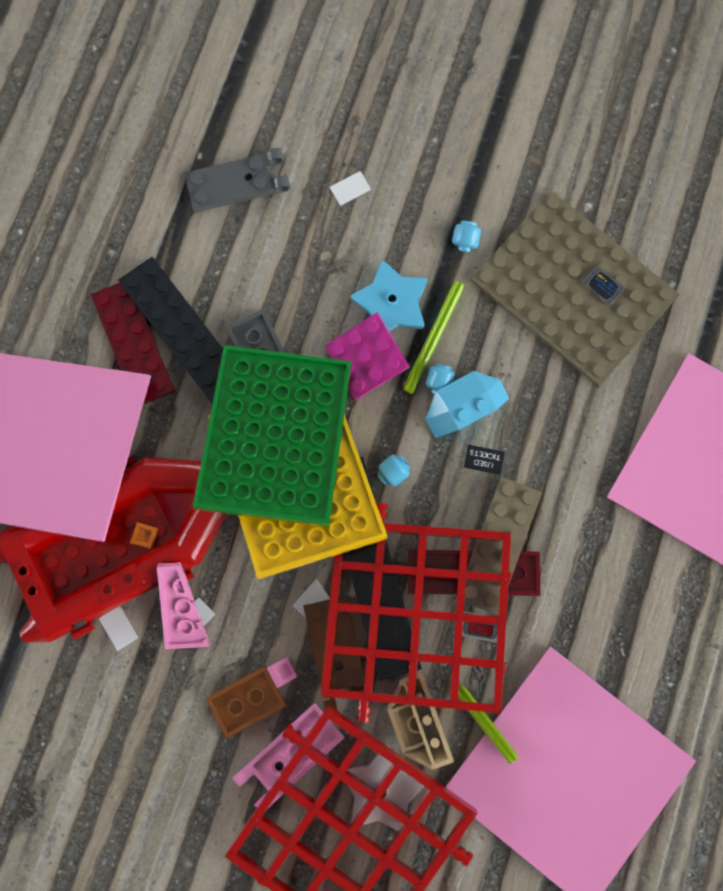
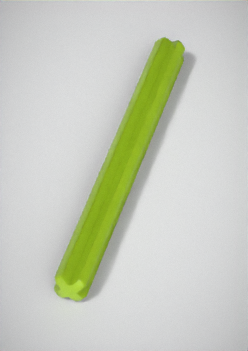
(433, 337)

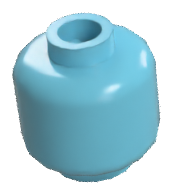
(466, 236)
(439, 377)
(394, 470)

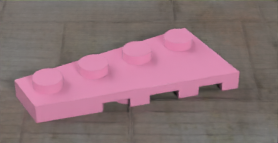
(178, 609)

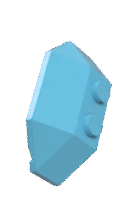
(464, 402)

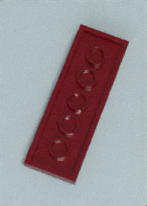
(132, 339)
(523, 582)

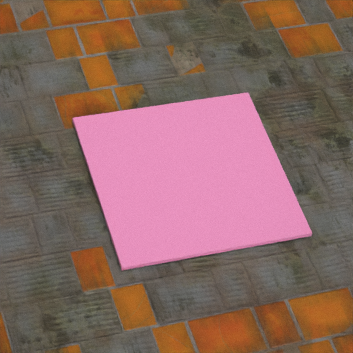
(64, 443)
(678, 462)
(582, 779)

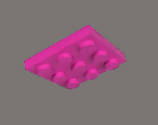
(372, 354)

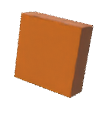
(144, 535)

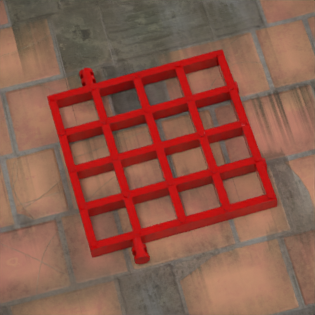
(417, 614)
(351, 832)

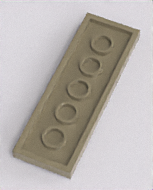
(509, 512)

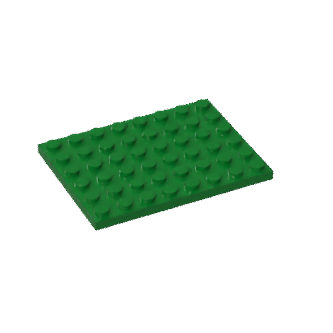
(274, 436)

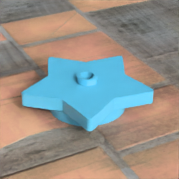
(391, 285)

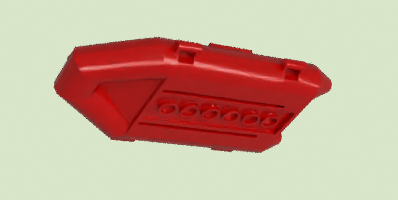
(83, 578)

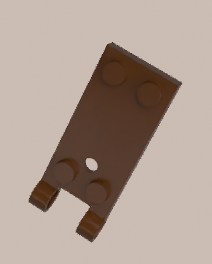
(352, 671)

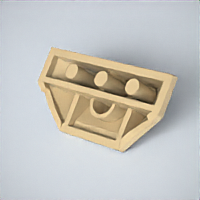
(419, 728)

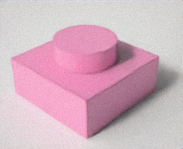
(282, 672)

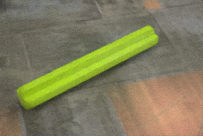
(489, 728)

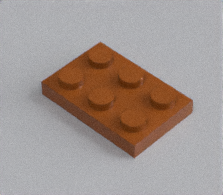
(246, 702)

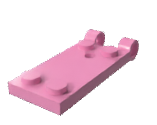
(282, 751)

